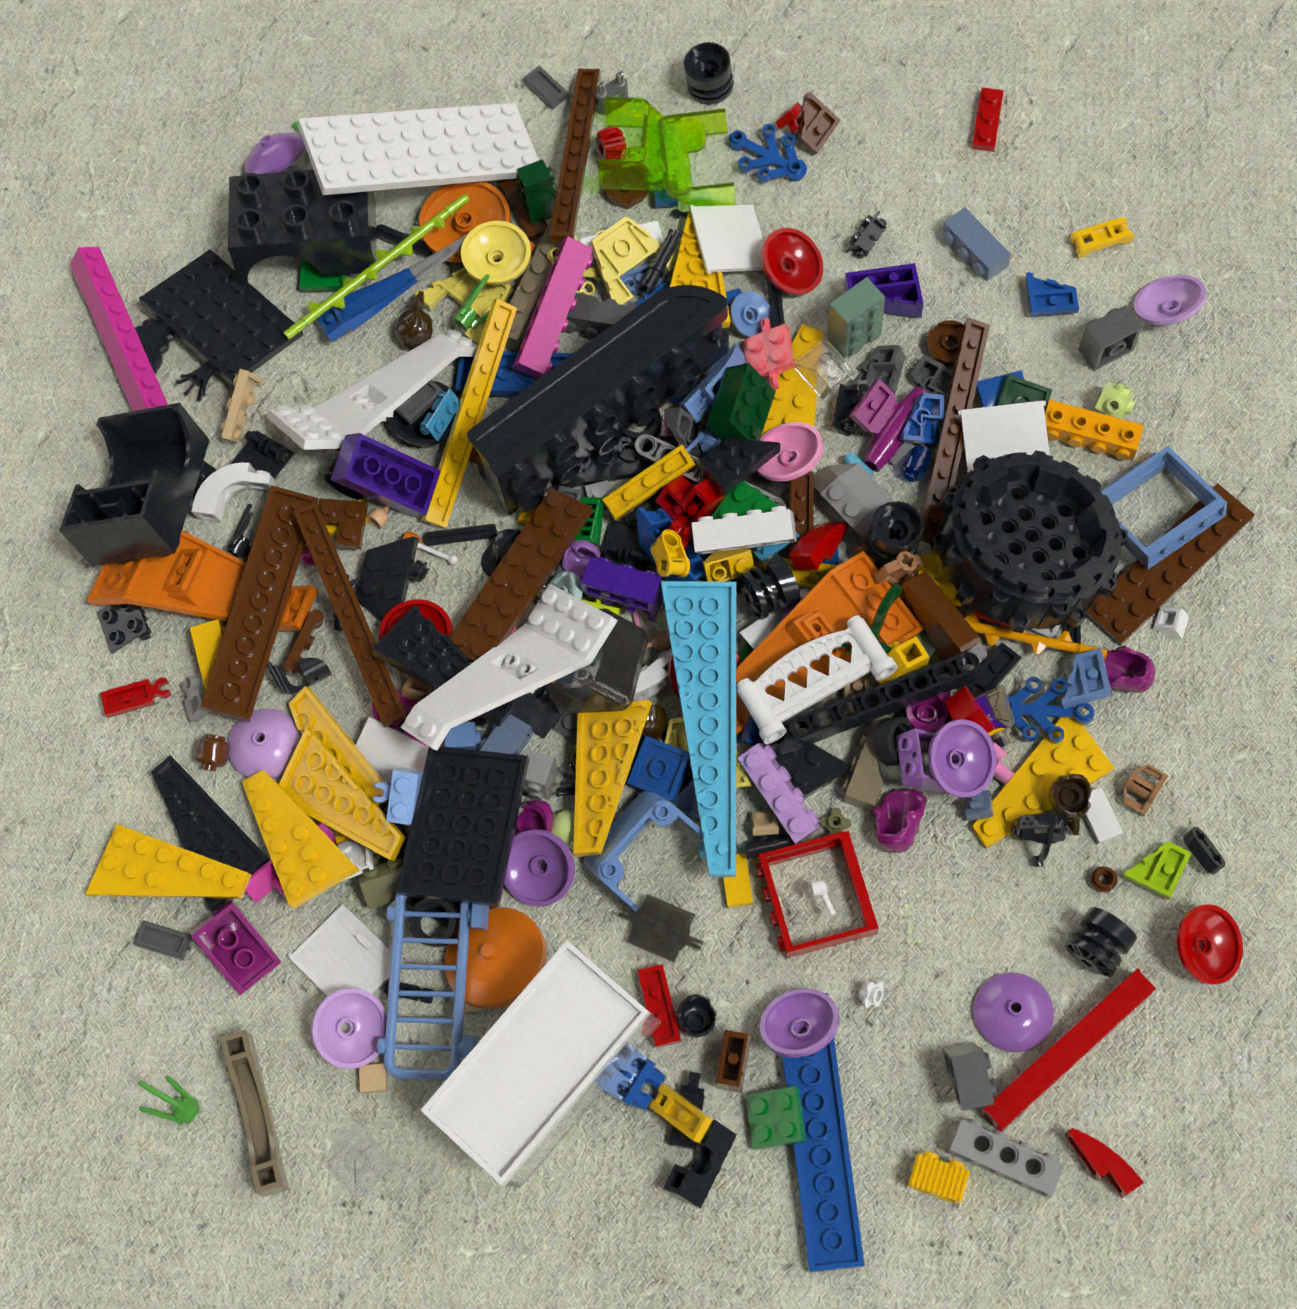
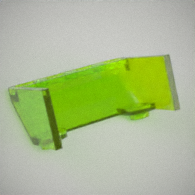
(684, 135)
(639, 166)

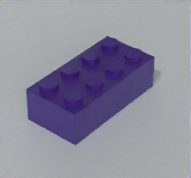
(385, 474)

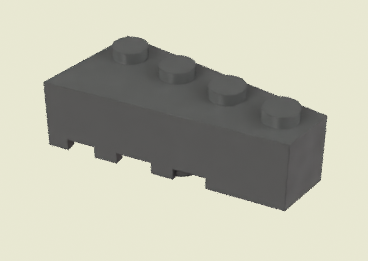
(593, 316)

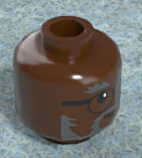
(212, 752)

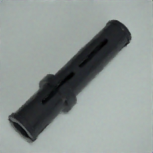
(656, 269)

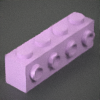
(779, 792)

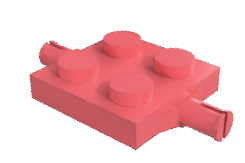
(770, 351)

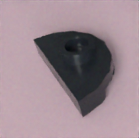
(766, 843)

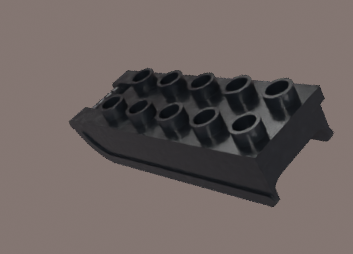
(599, 394)

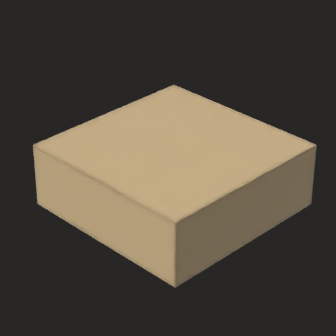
(764, 823)
(373, 1078)

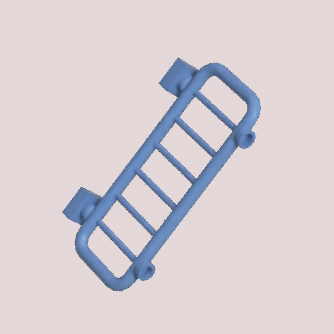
(478, 917)

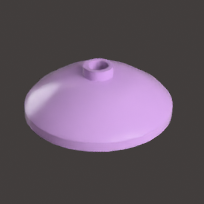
(1170, 300)
(272, 753)
(365, 1025)

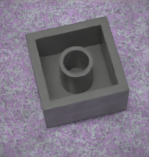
(1109, 337)

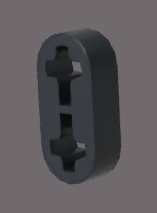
(1204, 850)

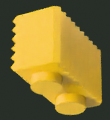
(939, 1178)

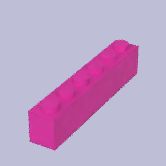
(553, 307)

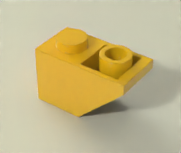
(727, 565)
(909, 657)

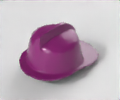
(929, 714)

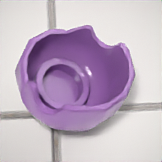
(578, 556)

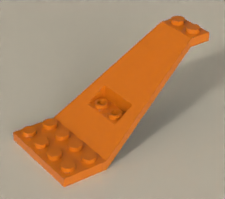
(190, 582)
(826, 608)

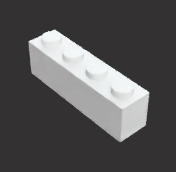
(744, 531)

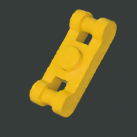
(1101, 236)

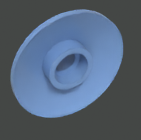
(755, 307)

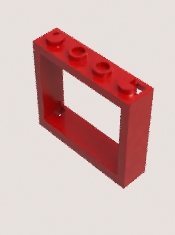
(808, 848)

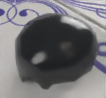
(696, 1016)

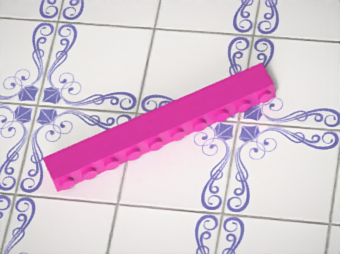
(116, 329)

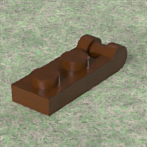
(303, 642)

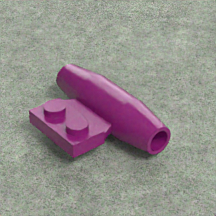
(886, 419)

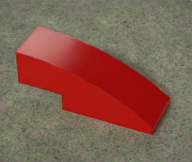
(818, 545)
(1104, 1161)

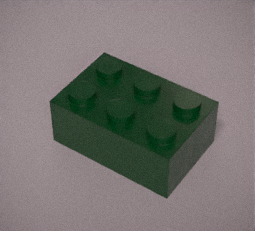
(741, 404)

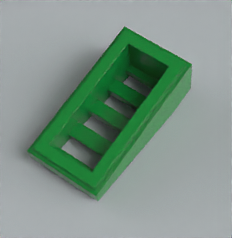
(595, 529)

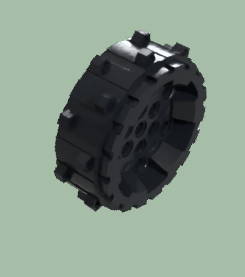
(1029, 541)

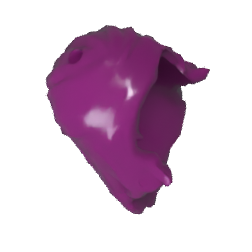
(1129, 670)
(899, 819)

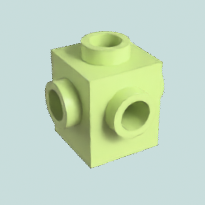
(1116, 400)

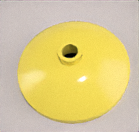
(492, 242)

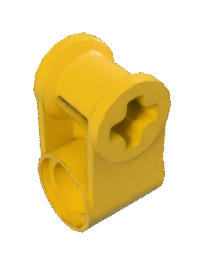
(670, 555)

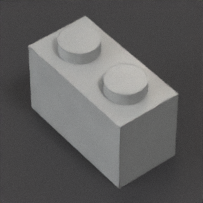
(540, 775)

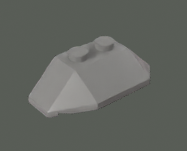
(852, 494)

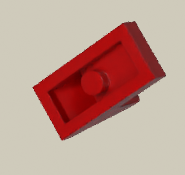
(965, 707)

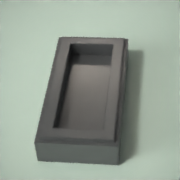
(545, 87)
(419, 402)
(163, 940)

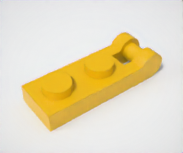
(680, 1112)

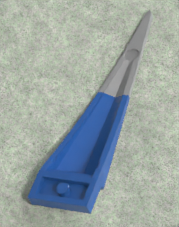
(371, 299)

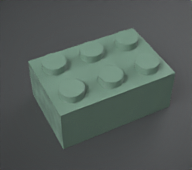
(855, 318)

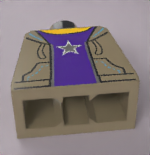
(997, 707)

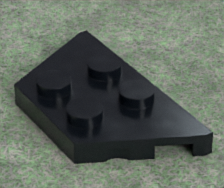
(735, 461)
(387, 575)
(811, 767)

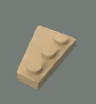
(242, 398)

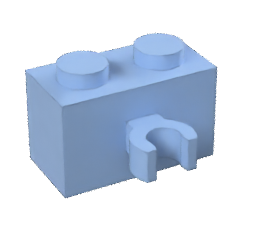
(401, 794)

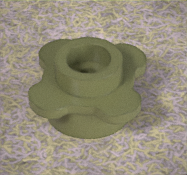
(835, 815)

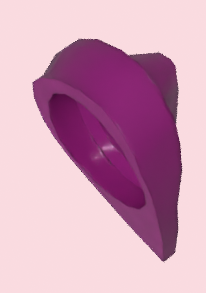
(535, 815)

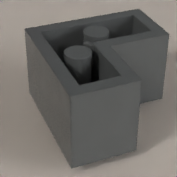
(968, 1069)

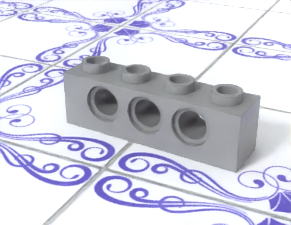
(1049, 1167)

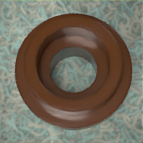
(1109, 874)

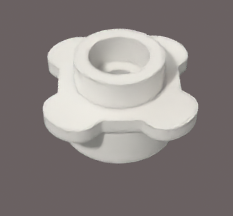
(871, 993)

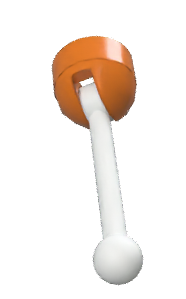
(451, 559)

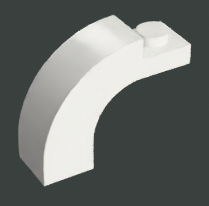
(225, 482)

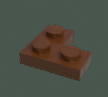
(349, 517)

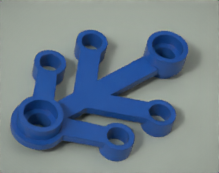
(770, 156)
(1039, 710)

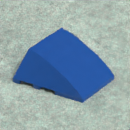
(651, 526)

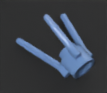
(707, 439)

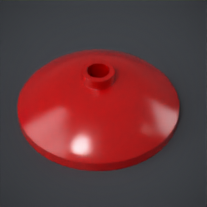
(798, 255)
(428, 610)
(1209, 944)

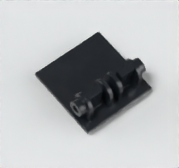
(263, 453)
(623, 546)
(123, 624)
(537, 710)

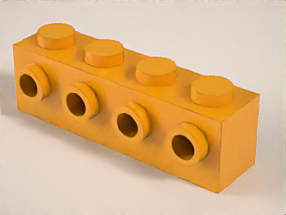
(1092, 430)

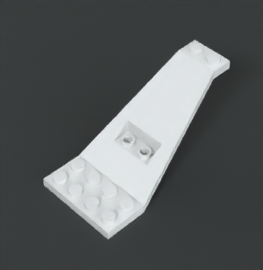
(372, 398)
(552, 643)

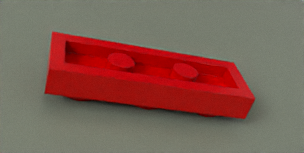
(987, 119)
(659, 1003)

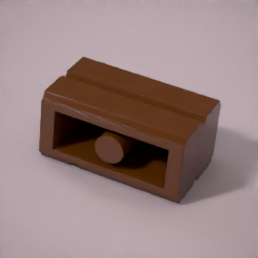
(733, 1061)

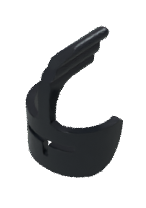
(312, 668)

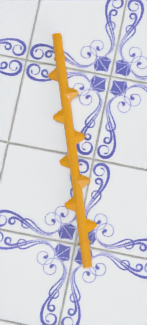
(1037, 642)

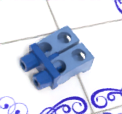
(631, 1080)

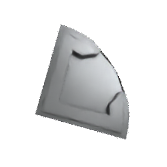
(902, 451)

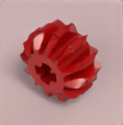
(610, 143)

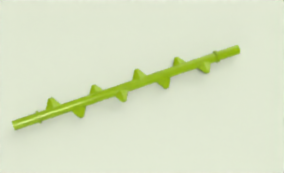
(370, 273)

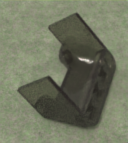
(613, 678)

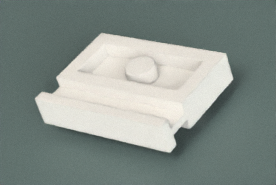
(358, 854)

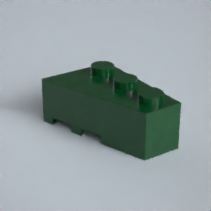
(536, 191)

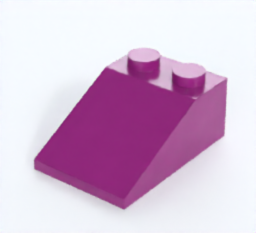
(235, 946)

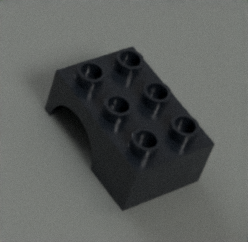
(294, 219)
(147, 490)

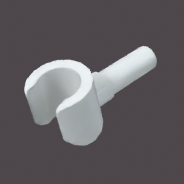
(820, 889)

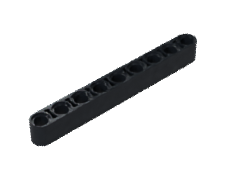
(881, 694)

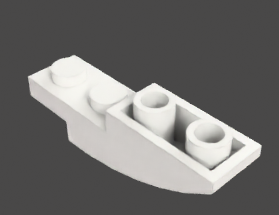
(653, 677)

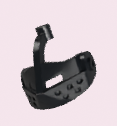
(1024, 829)

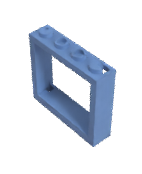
(1214, 508)

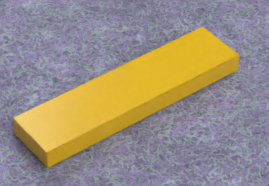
(649, 482)

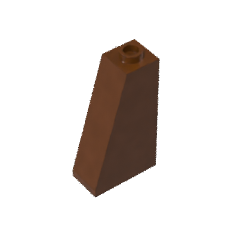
(938, 616)

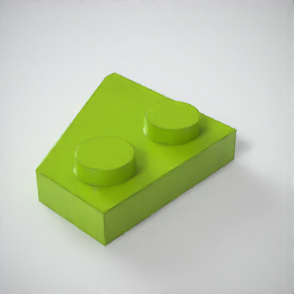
(1160, 870)

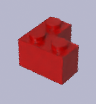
(689, 502)

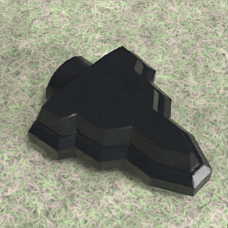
(155, 340)

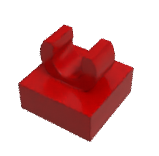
(790, 118)
(683, 531)

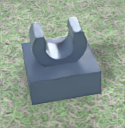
(979, 806)

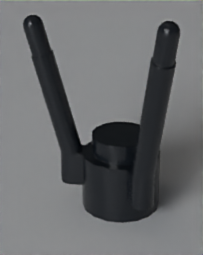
(238, 543)

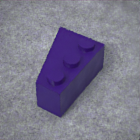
(897, 284)
(623, 585)

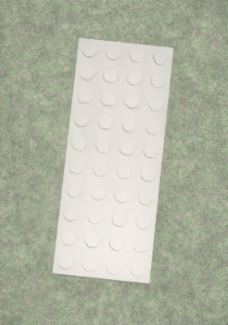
(416, 147)

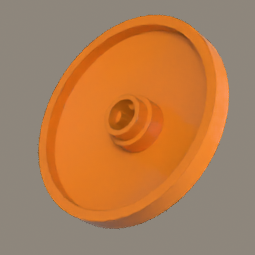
(484, 206)
(500, 959)

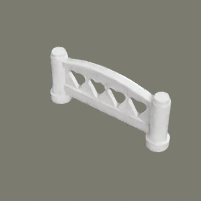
(865, 658)

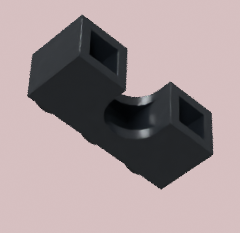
(695, 1182)

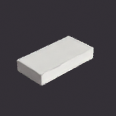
(1102, 818)

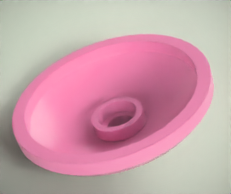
(798, 454)

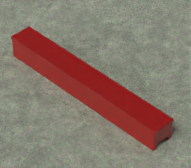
(1068, 1050)

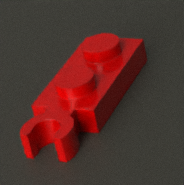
(133, 696)

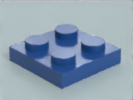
(660, 768)

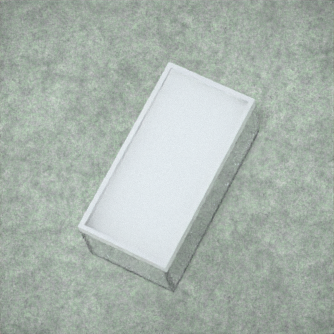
(540, 1067)

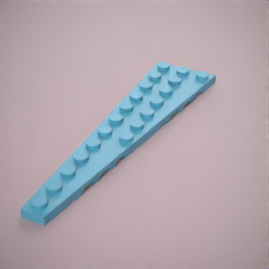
(704, 657)

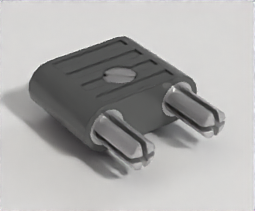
(615, 88)

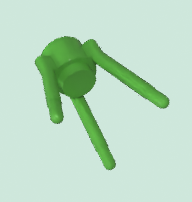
(466, 315)
(184, 1109)

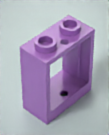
(911, 764)

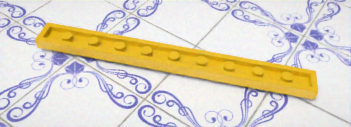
(470, 411)

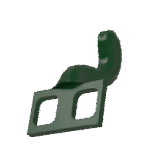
(880, 615)

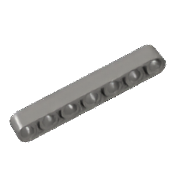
(661, 448)

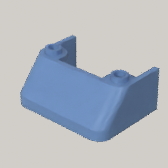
(625, 829)

